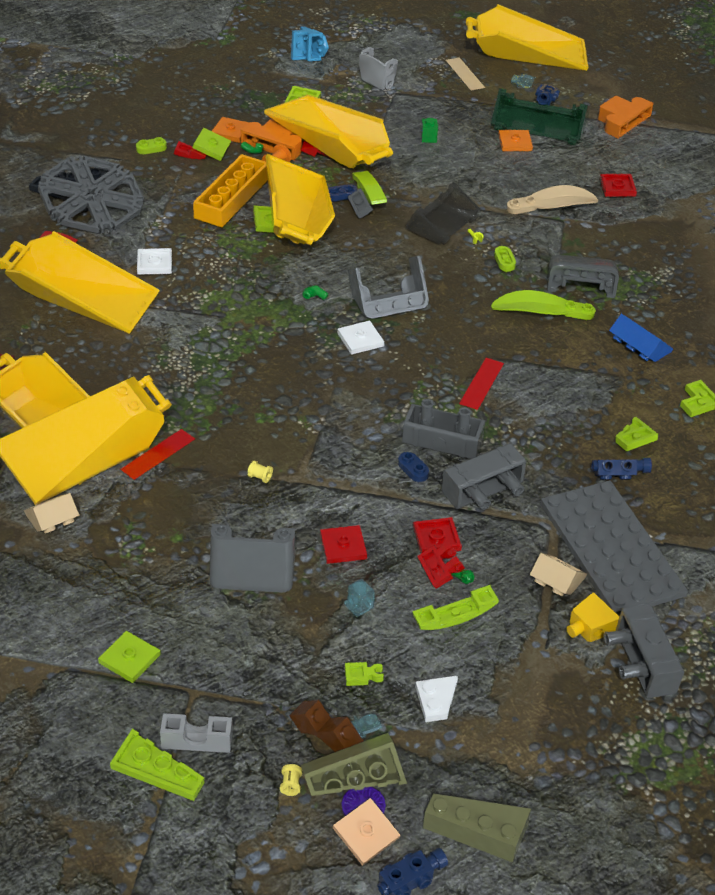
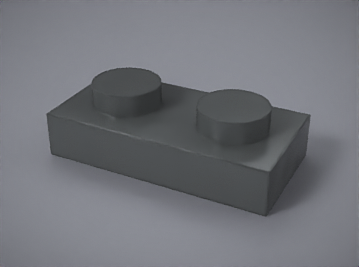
(360, 203)

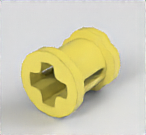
(260, 471)
(291, 779)

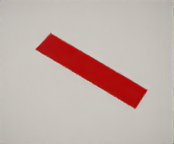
(481, 383)
(157, 454)

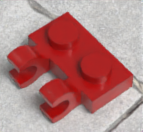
(435, 567)

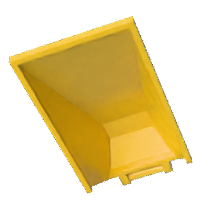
(521, 38)
(335, 129)
(298, 201)
(79, 281)
(35, 388)
(84, 438)

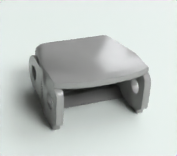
(376, 72)

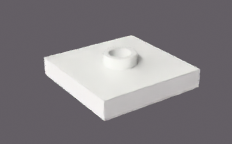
(154, 261)
(360, 337)

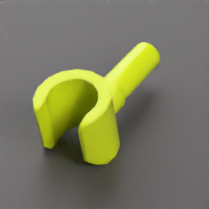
(476, 236)

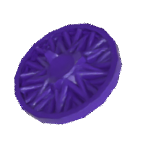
(355, 798)

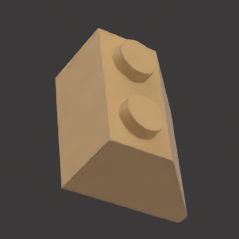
(52, 512)
(557, 574)

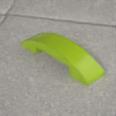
(457, 612)

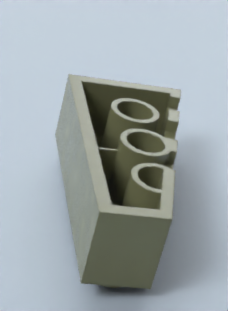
(355, 768)
(478, 824)

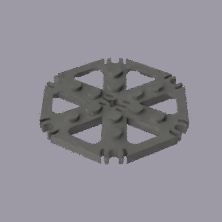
(86, 184)

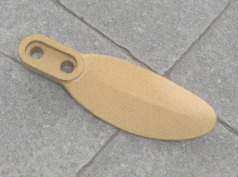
(551, 198)

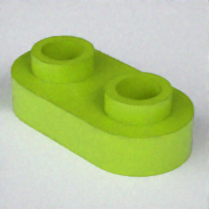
(151, 145)
(505, 258)

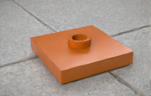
(230, 128)
(515, 140)

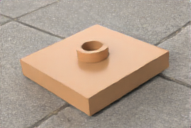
(366, 831)

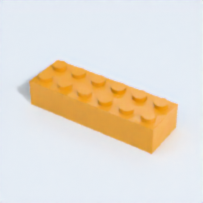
(230, 191)

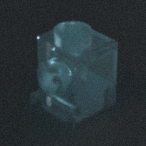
(360, 598)

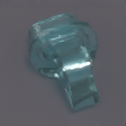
(521, 80)
(367, 724)

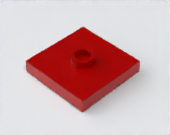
(618, 185)
(436, 533)
(343, 544)

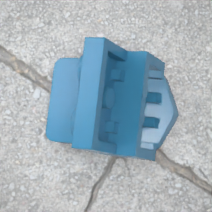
(308, 44)

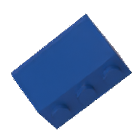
(639, 339)

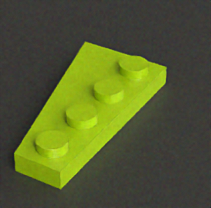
(151, 765)

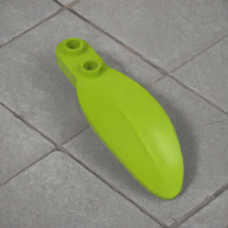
(543, 303)

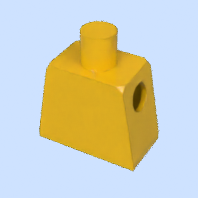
(592, 619)

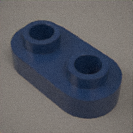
(341, 192)
(413, 466)

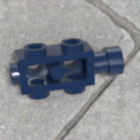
(544, 94)
(617, 467)
(409, 873)

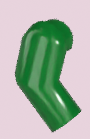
(251, 149)
(313, 291)
(465, 576)

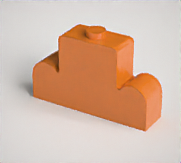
(624, 115)
(271, 135)

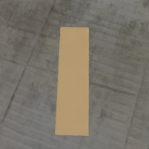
(465, 74)

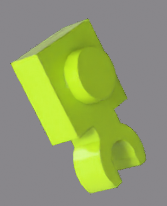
(360, 674)

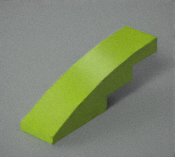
(370, 187)

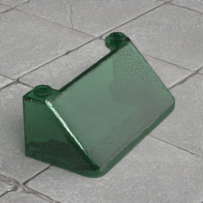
(539, 119)

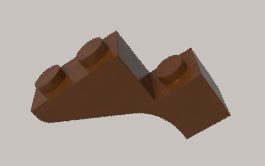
(335, 732)

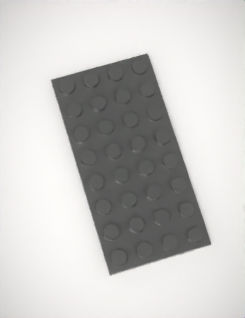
(613, 547)

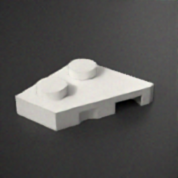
(436, 697)

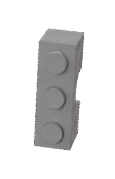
(180, 735)

